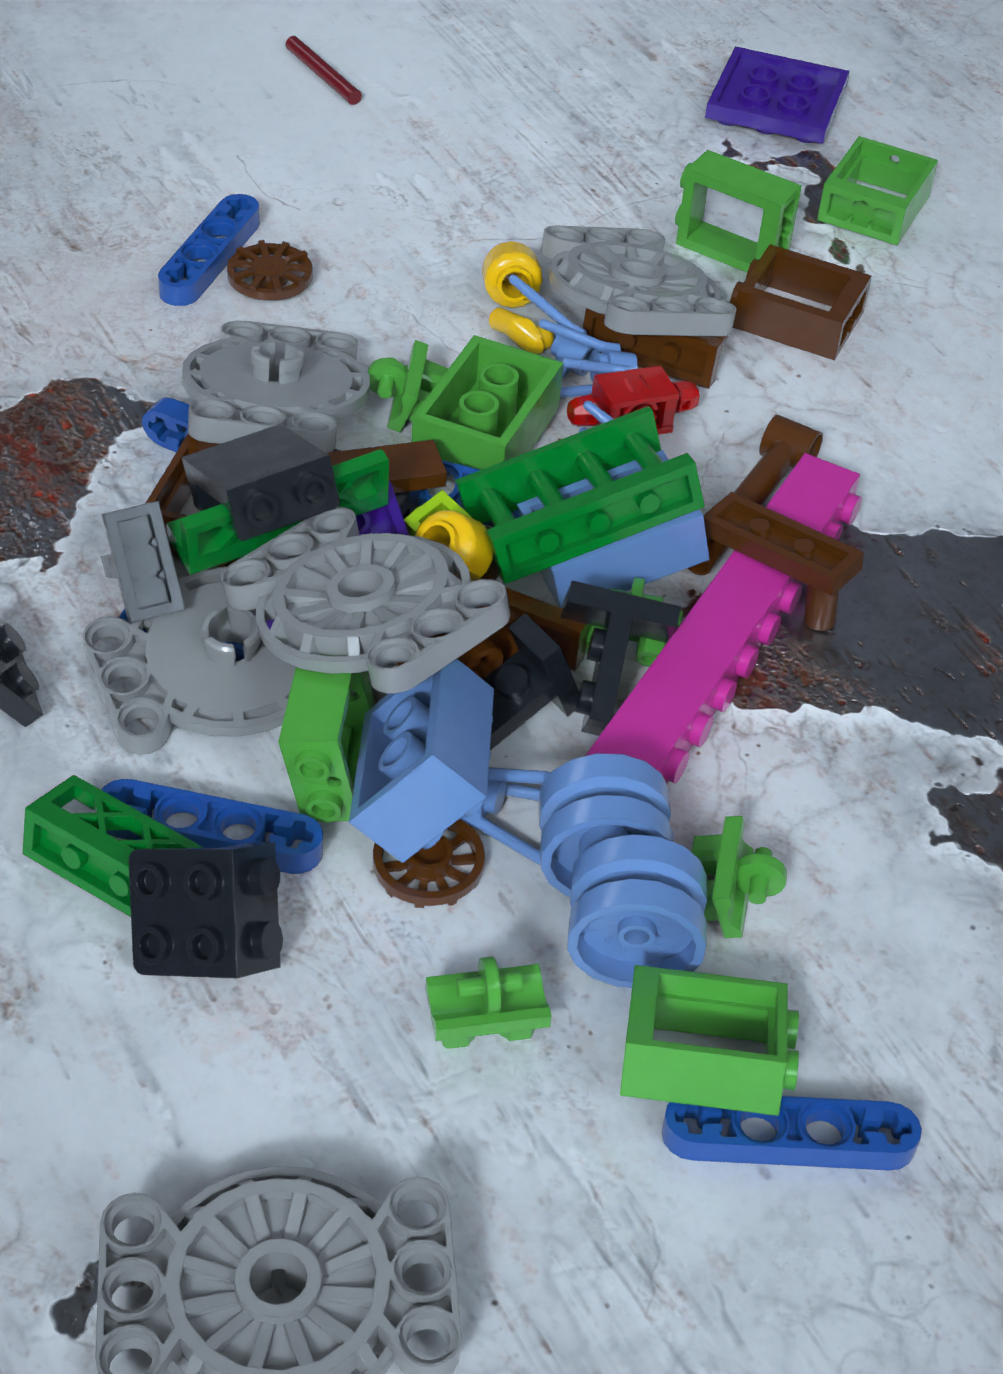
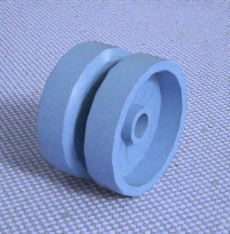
(597, 801)
(636, 906)

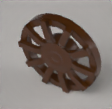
(269, 271)
(433, 866)

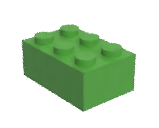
(489, 404)

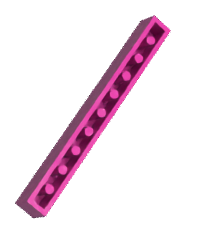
(724, 632)

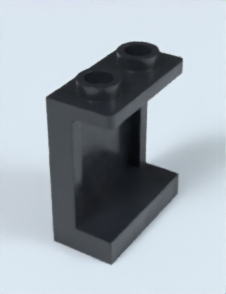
(263, 480)

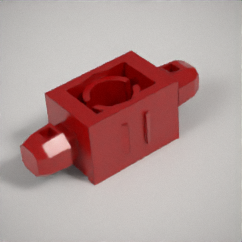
(632, 390)

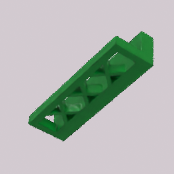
(209, 538)
(81, 848)

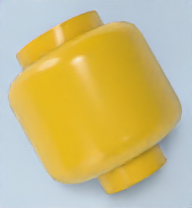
(508, 260)
(461, 535)

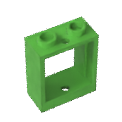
(746, 183)
(871, 210)
(323, 740)
(713, 1008)

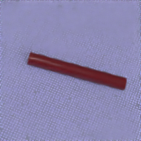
(323, 70)

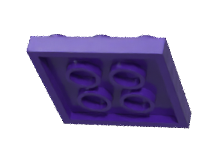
(777, 95)

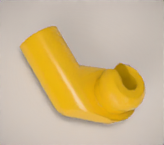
(521, 330)

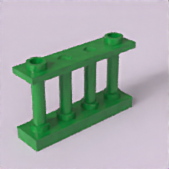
(591, 518)

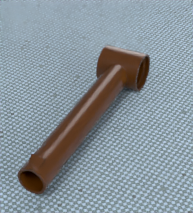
(781, 450)

